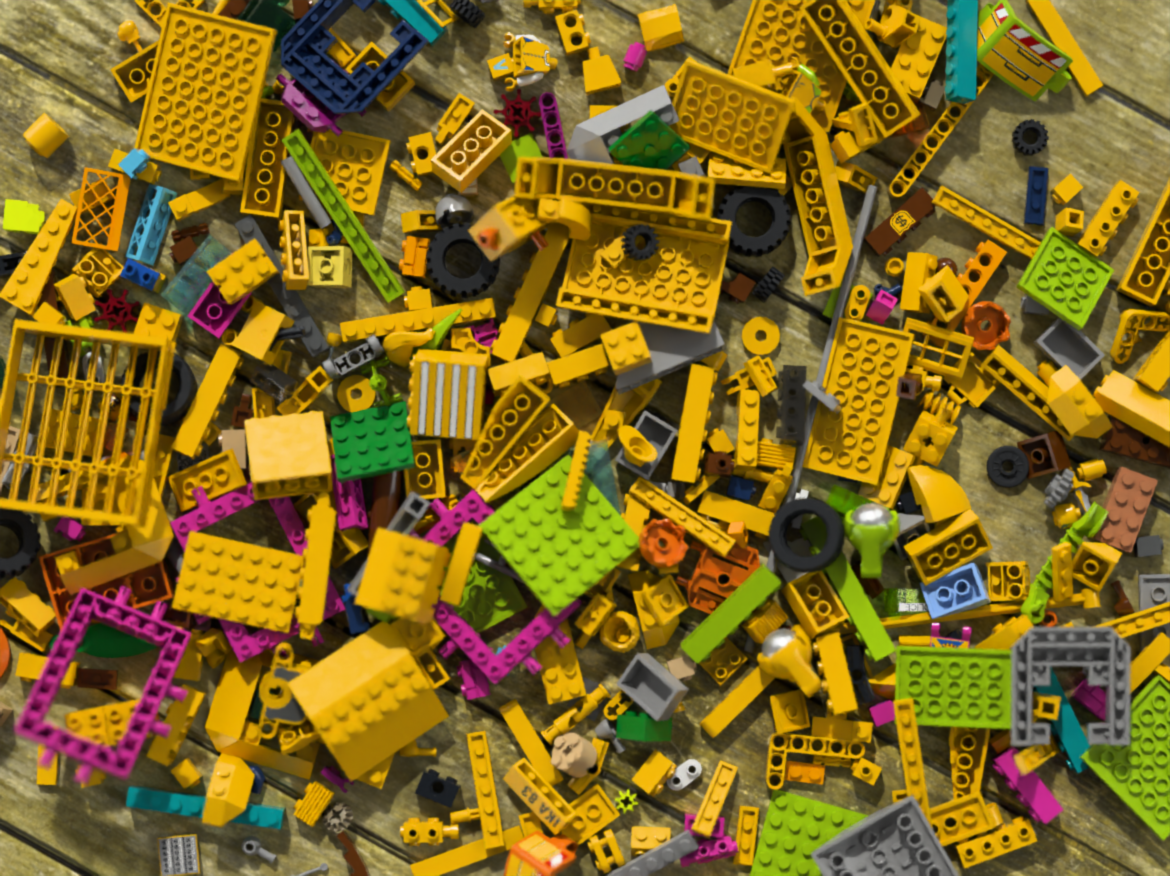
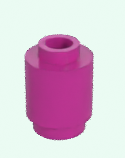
(635, 56)

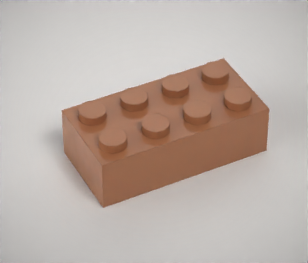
(1126, 508)

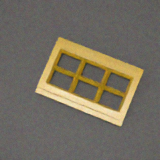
(948, 336)

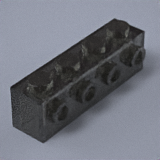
(792, 405)

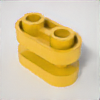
(595, 846)

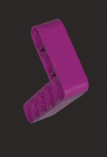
(552, 130)

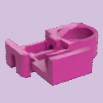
(485, 333)

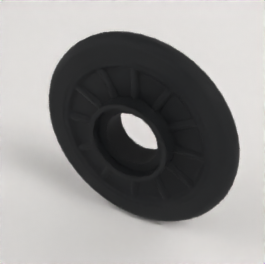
(1020, 466)

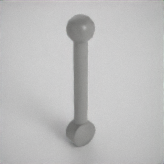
(323, 867)

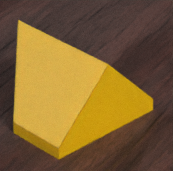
(884, 682)

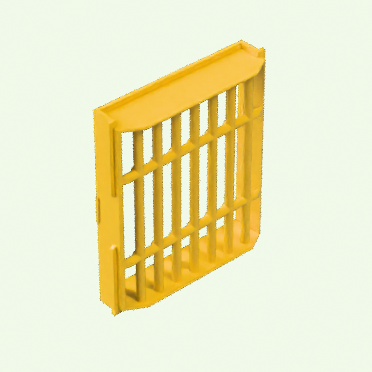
(160, 396)

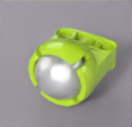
(871, 531)

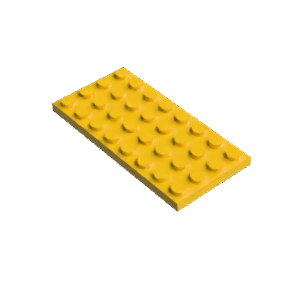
(865, 379)

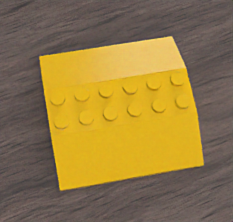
(368, 699)

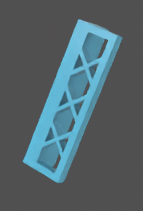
(153, 225)

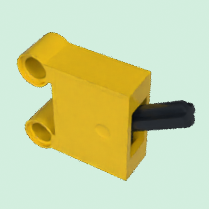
(262, 331)

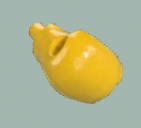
(129, 32)

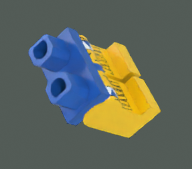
(143, 275)

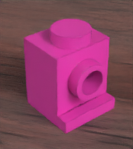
(71, 528)

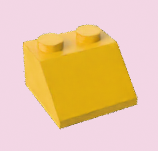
(1094, 564)

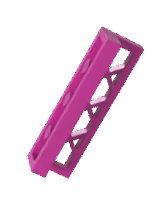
(346, 505)

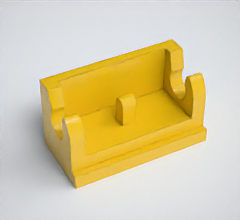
(262, 404)
(595, 614)

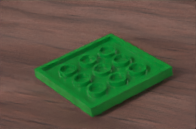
(372, 442)

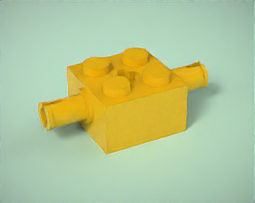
(762, 73)
(933, 427)

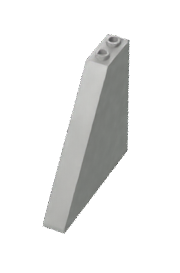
(669, 351)

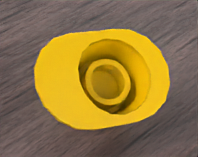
(636, 447)

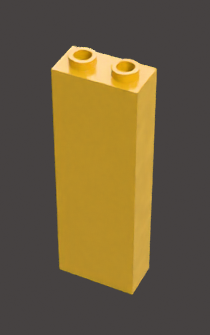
(1135, 406)

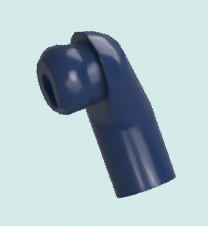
(336, 235)
(894, 291)
(259, 779)

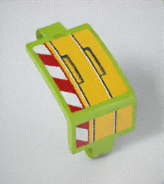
(1019, 53)

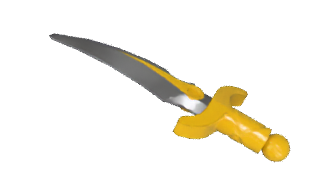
(1079, 495)

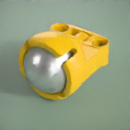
(788, 656)

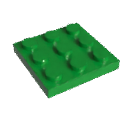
(649, 144)

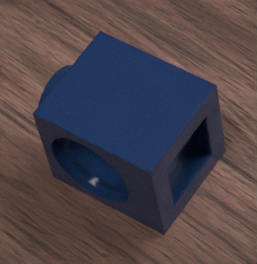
(741, 488)

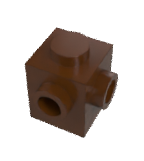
(718, 464)

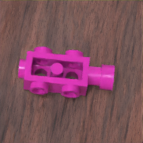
(712, 850)

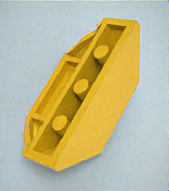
(1075, 405)
(652, 634)
(227, 791)

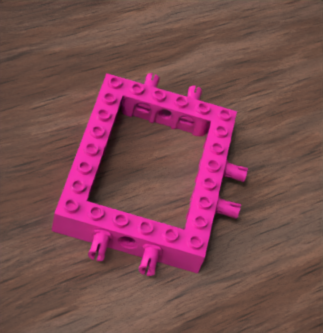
(210, 513)
(117, 615)
(460, 632)

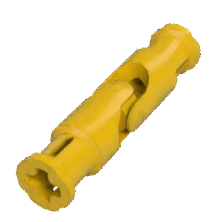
(564, 723)

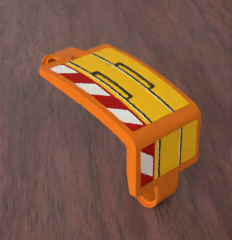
(540, 855)

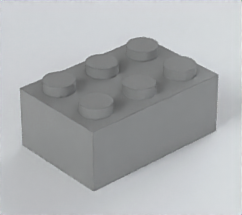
(1068, 347)
(658, 435)
(652, 686)

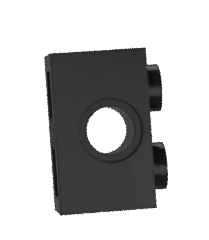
(425, 788)

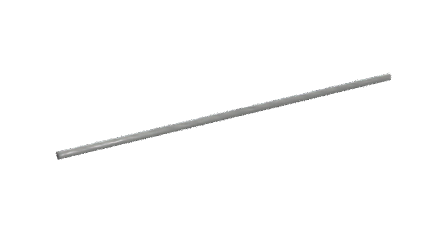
(839, 312)

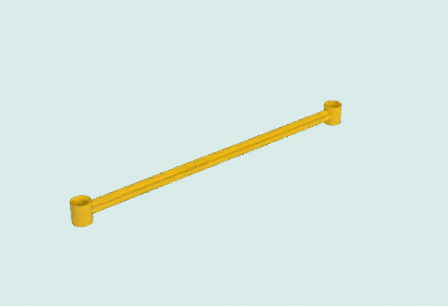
(1088, 598)

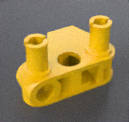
(896, 23)

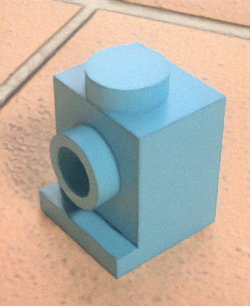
(135, 162)

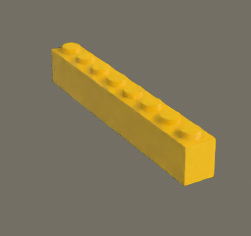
(531, 294)
(416, 320)

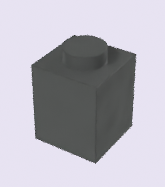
(1148, 546)

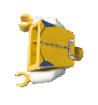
(530, 60)

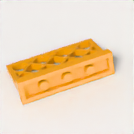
(118, 209)

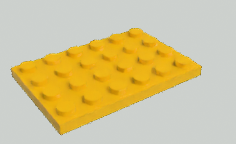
(730, 116)
(238, 582)

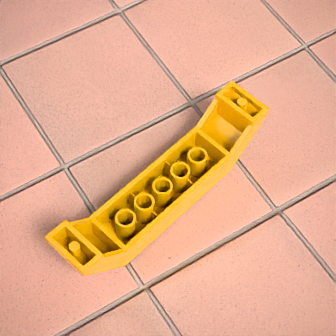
(614, 185)
(817, 201)

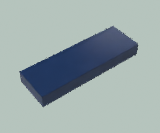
(1036, 196)

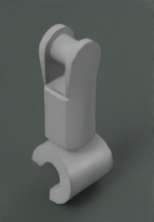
(673, 489)

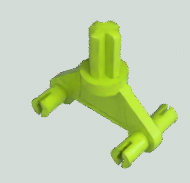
(379, 382)

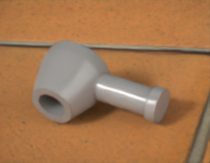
(606, 730)
(257, 849)

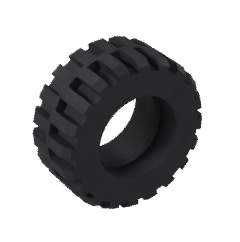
(780, 219)
(440, 275)
(28, 542)

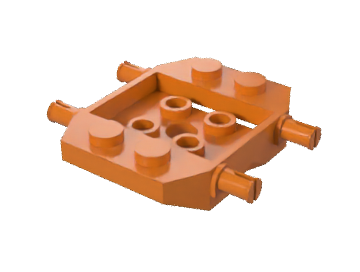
(708, 571)

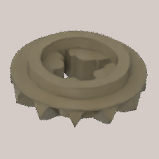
(334, 824)

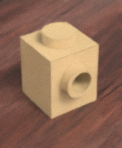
(682, 667)

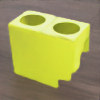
(22, 217)

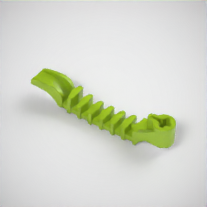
(1086, 526)

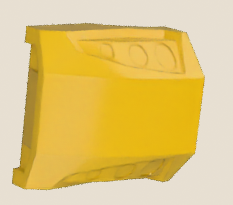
(661, 28)
(98, 270)
(1008, 580)
(295, 737)

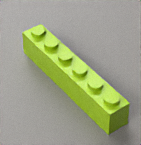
(730, 613)

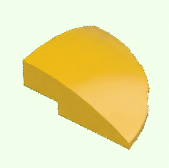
(937, 493)

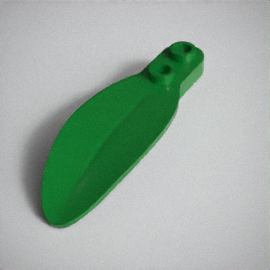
(109, 642)

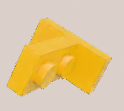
(860, 121)

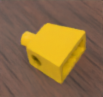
(599, 72)

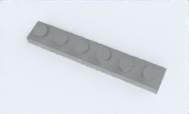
(658, 857)

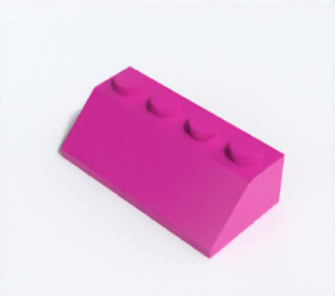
(214, 311)

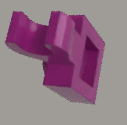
(333, 775)

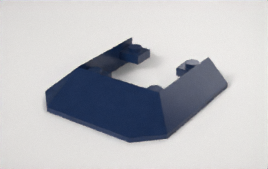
(306, 58)

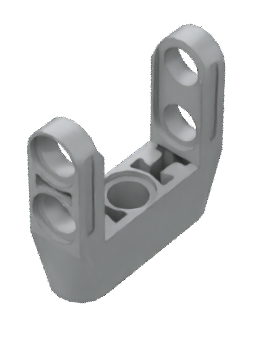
(332, 369)

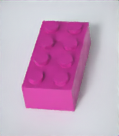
(1028, 786)

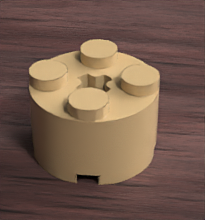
(573, 754)

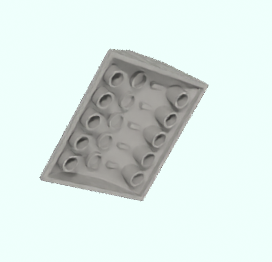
(886, 844)

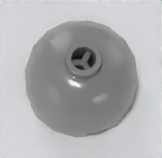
(453, 210)

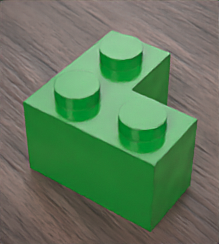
(643, 727)

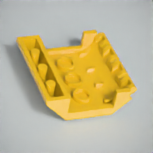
(403, 576)

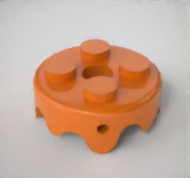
(997, 328)
(670, 535)

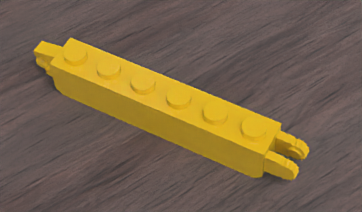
(317, 566)

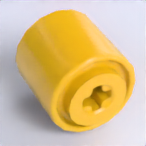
(45, 136)

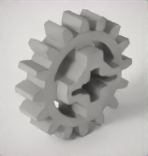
(1058, 488)

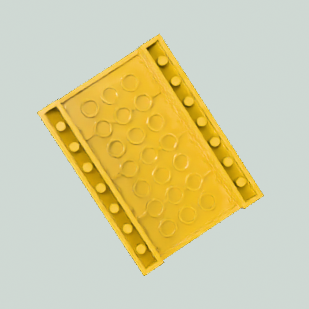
(669, 289)

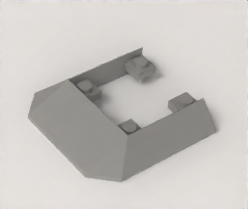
(596, 135)
(1107, 665)

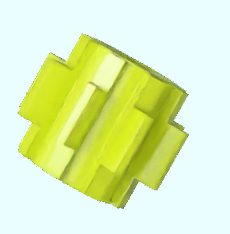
(629, 805)

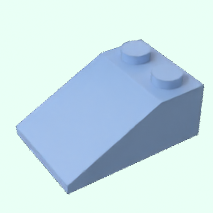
(956, 592)

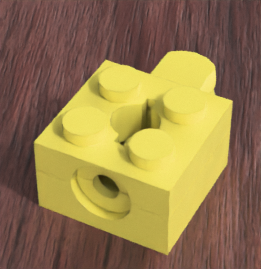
(330, 267)

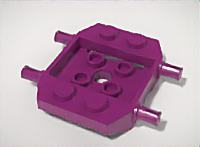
(308, 108)

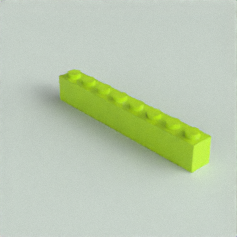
(850, 595)

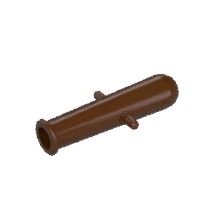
(385, 502)

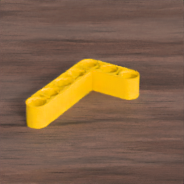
(806, 748)

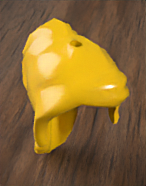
(401, 343)

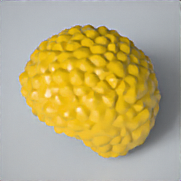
(620, 632)

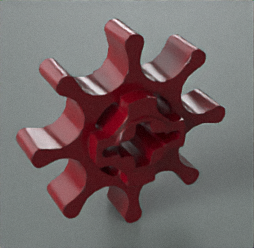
(524, 107)
(110, 308)

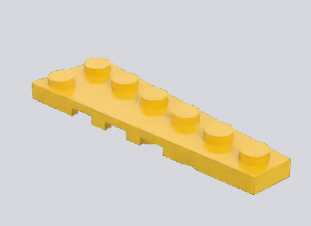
(33, 271)

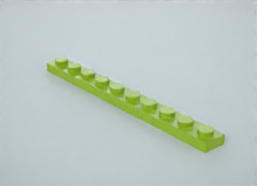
(343, 215)

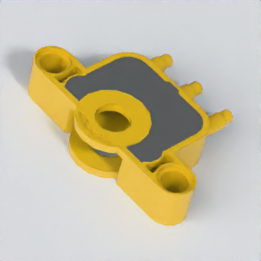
(285, 706)

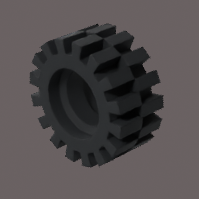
(467, 12)
(1041, 134)
(629, 242)
(768, 284)

